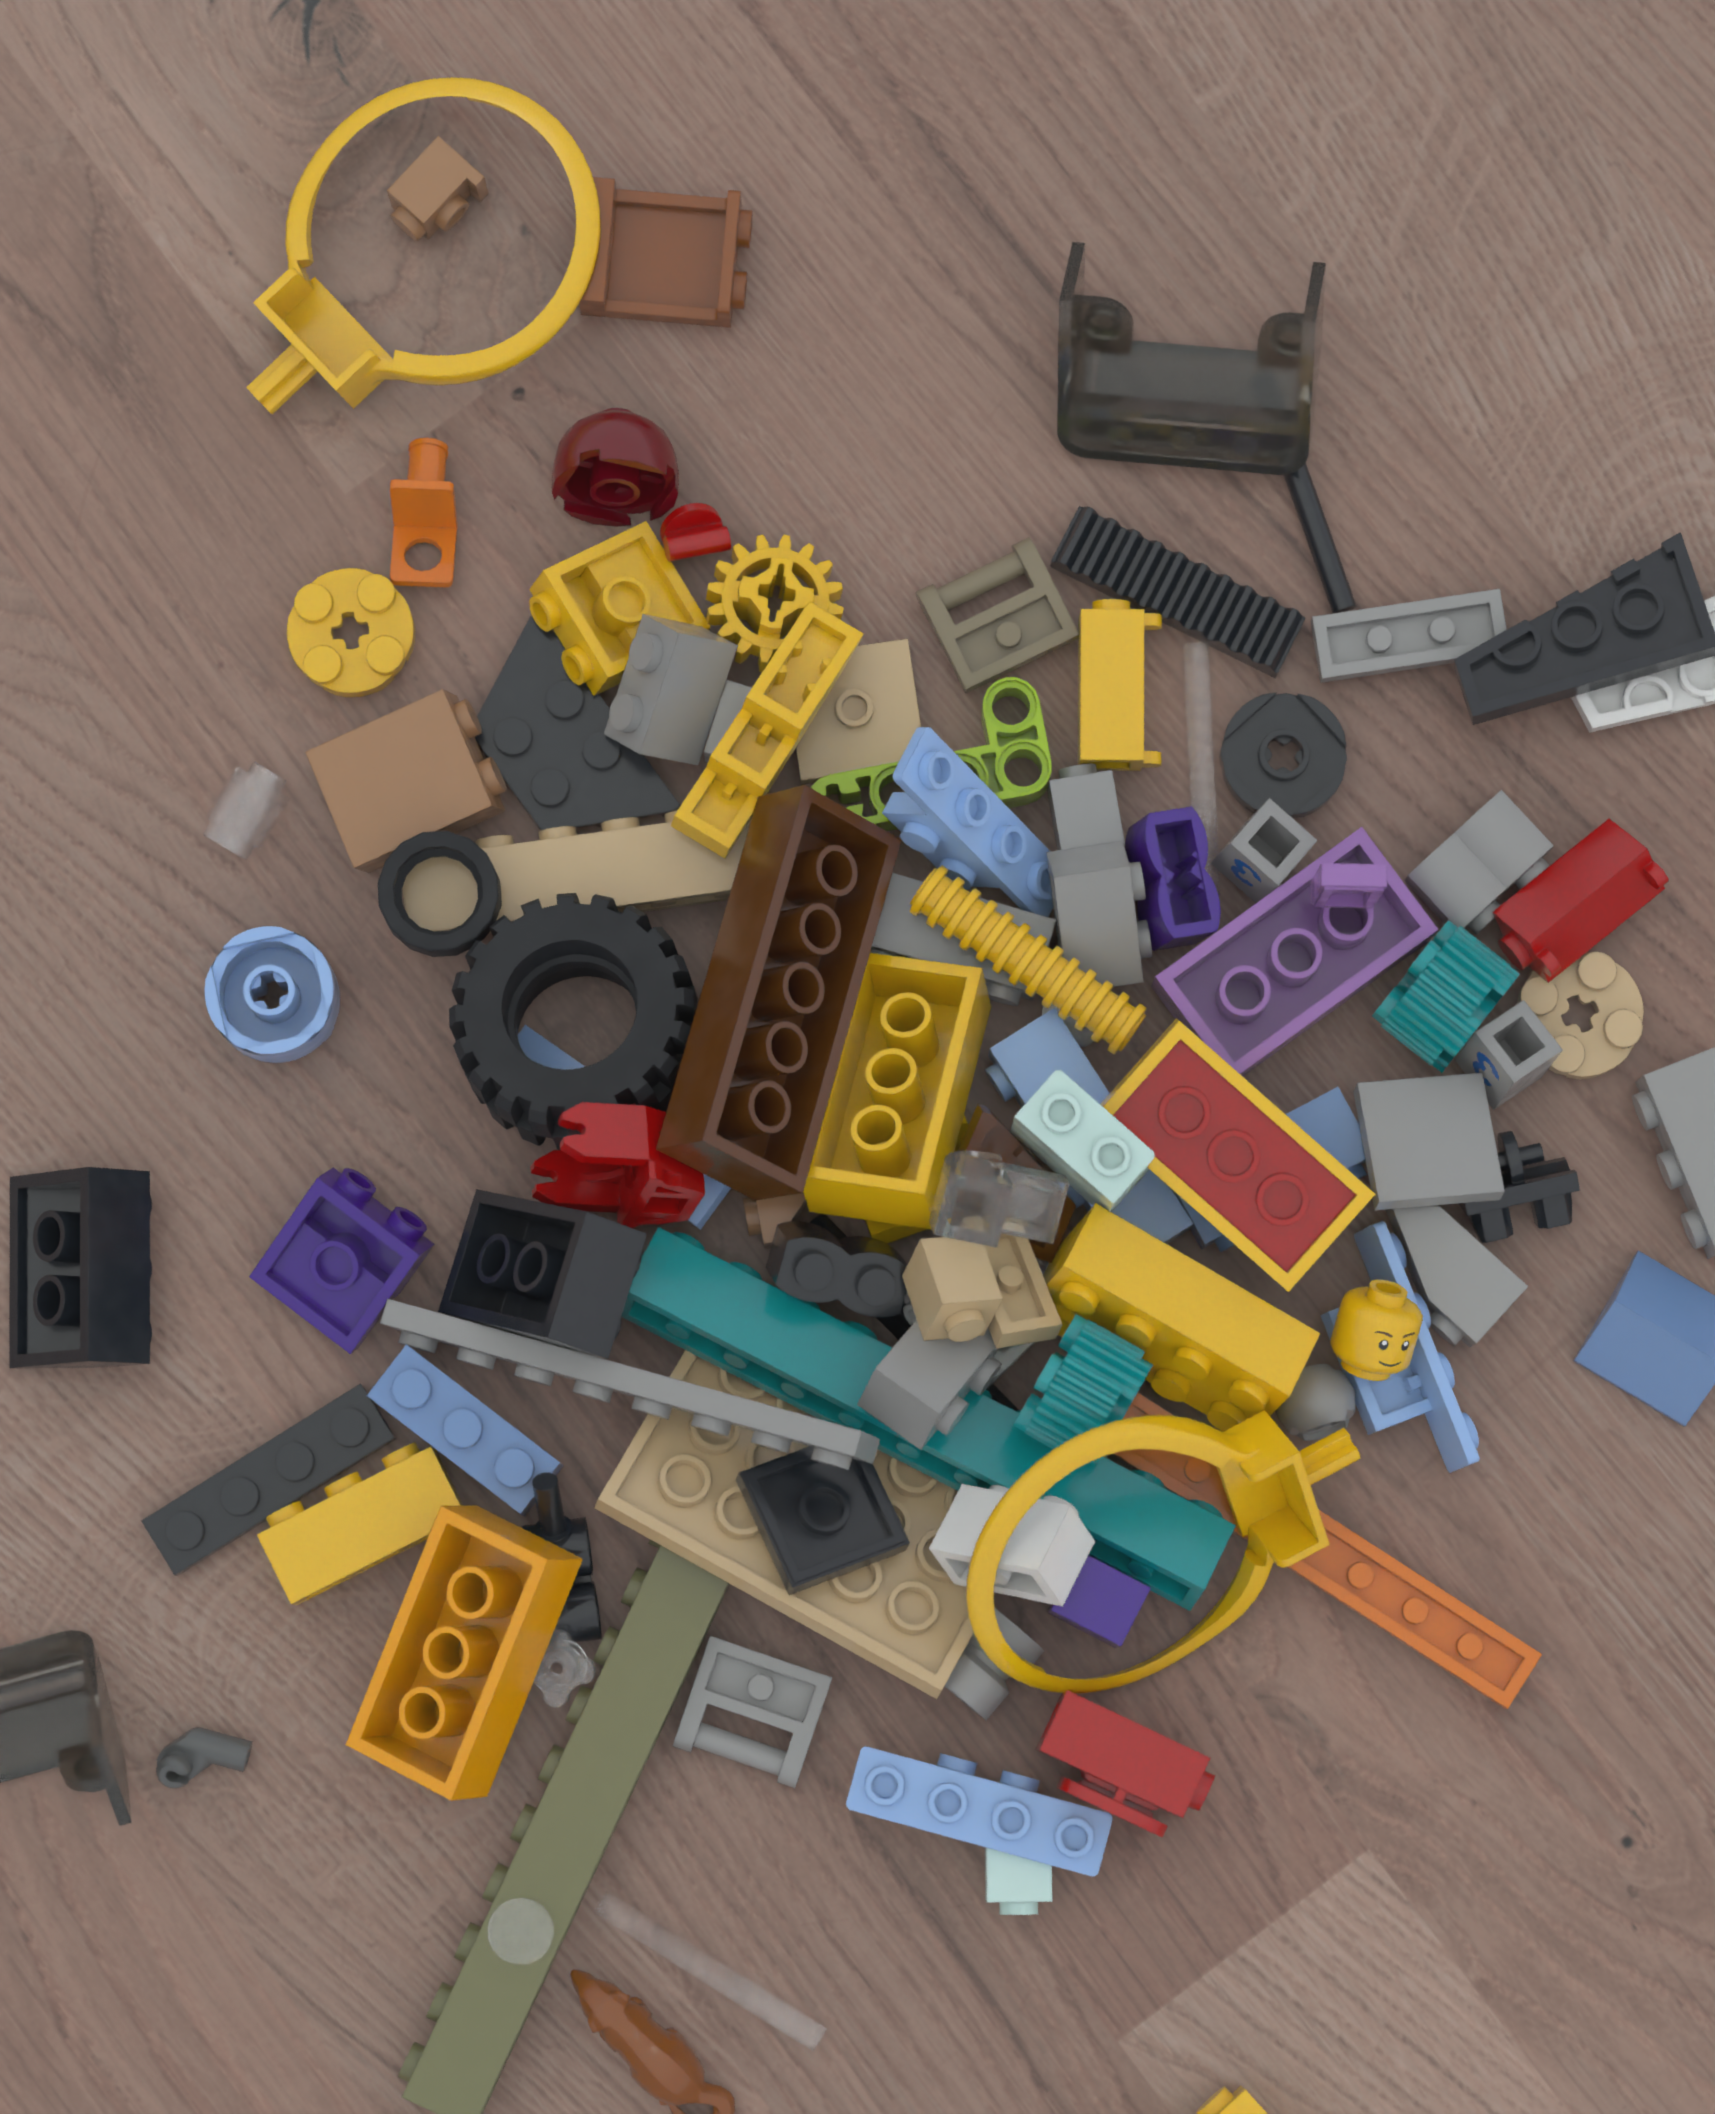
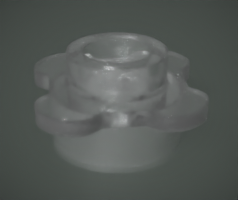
(575, 1669)

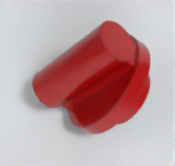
(694, 532)

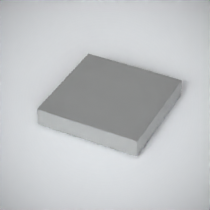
(1428, 1141)

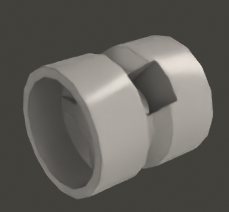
(978, 1679)

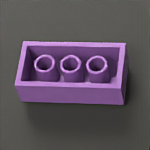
(1291, 961)

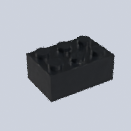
(543, 1272)

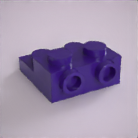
(343, 1257)

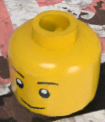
(1376, 1330)

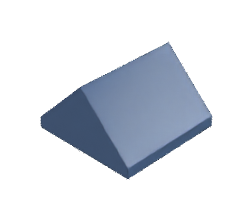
(1655, 1339)

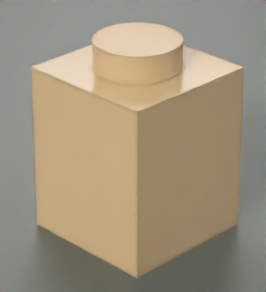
(952, 1289)

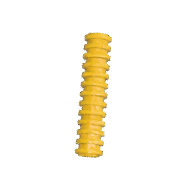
(1027, 959)

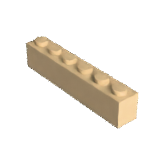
(626, 861)

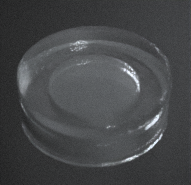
(521, 1931)

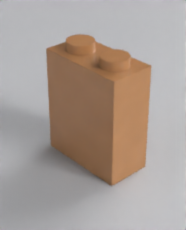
(407, 777)

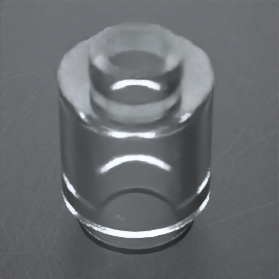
(247, 810)

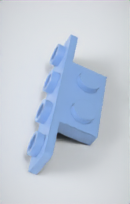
(965, 825)
(1429, 1378)
(979, 1811)

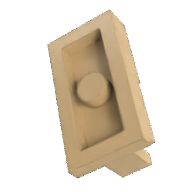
(1027, 1306)

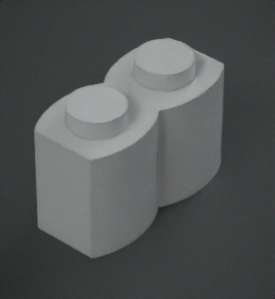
(1481, 864)

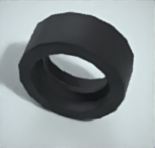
(419, 849)

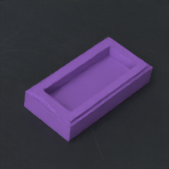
(1348, 885)

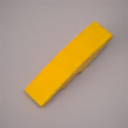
(767, 729)

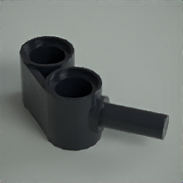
(581, 1610)

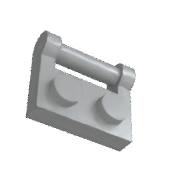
(759, 1690)

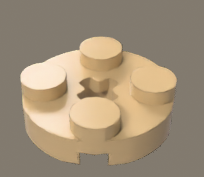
(1614, 1026)

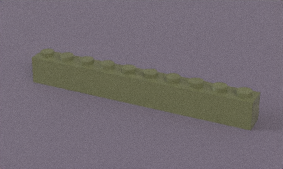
(568, 1829)

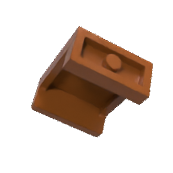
(668, 257)

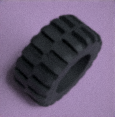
(554, 947)

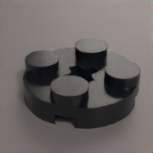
(1283, 719)

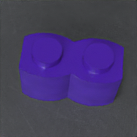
(1179, 892)

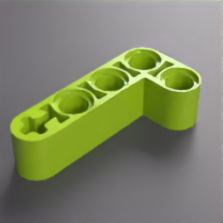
(987, 761)

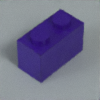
(1102, 1602)

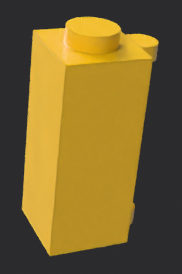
(1113, 686)

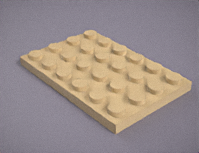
(685, 1496)

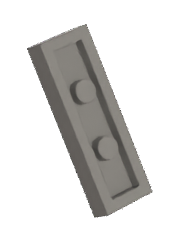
(1404, 634)

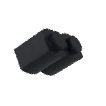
(822, 1268)

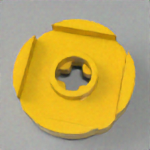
(322, 608)

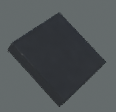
(820, 1517)

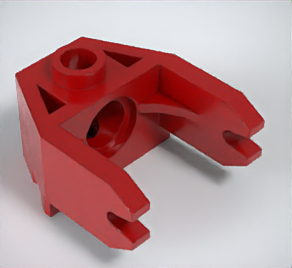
(618, 1167)

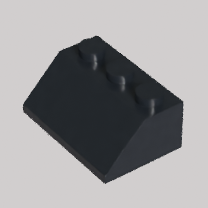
(80, 1269)

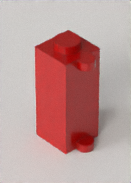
(1578, 901)

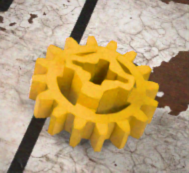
(748, 597)

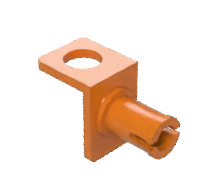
(424, 514)

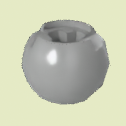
(1318, 1404)

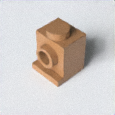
(434, 191)

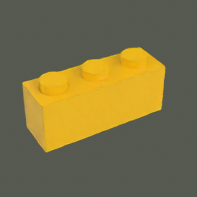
(357, 1523)

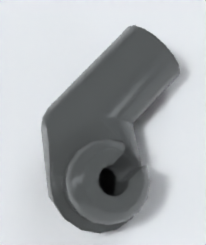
(197, 1751)

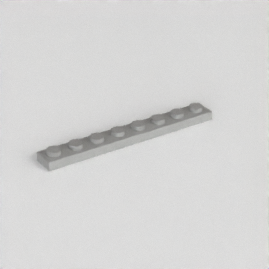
(653, 1392)

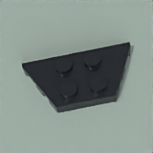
(554, 744)

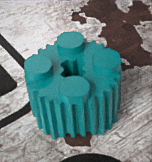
(1445, 995)
(1085, 1387)

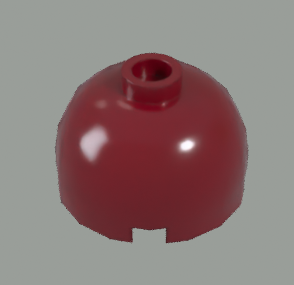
(615, 468)

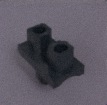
(1543, 1184)

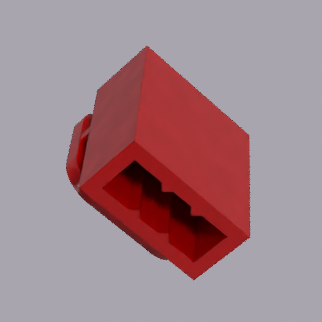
(1124, 1764)

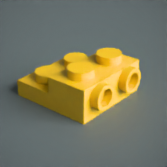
(599, 601)

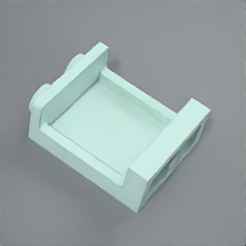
(1082, 1141)

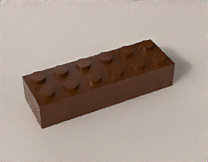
(779, 994)

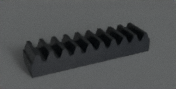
(1183, 592)

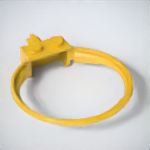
(331, 339)
(1266, 1491)

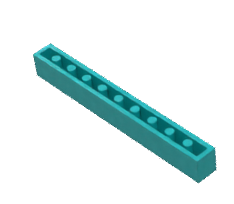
(824, 1366)

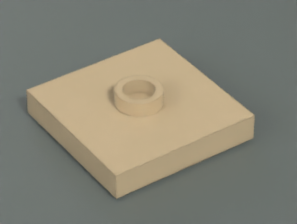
(865, 715)

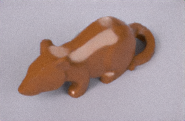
(656, 2056)

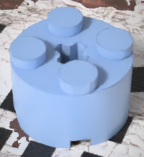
(242, 976)

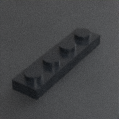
(268, 1479)

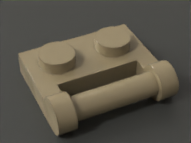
(1006, 633)

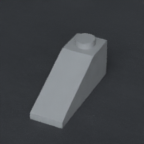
(1454, 1273)

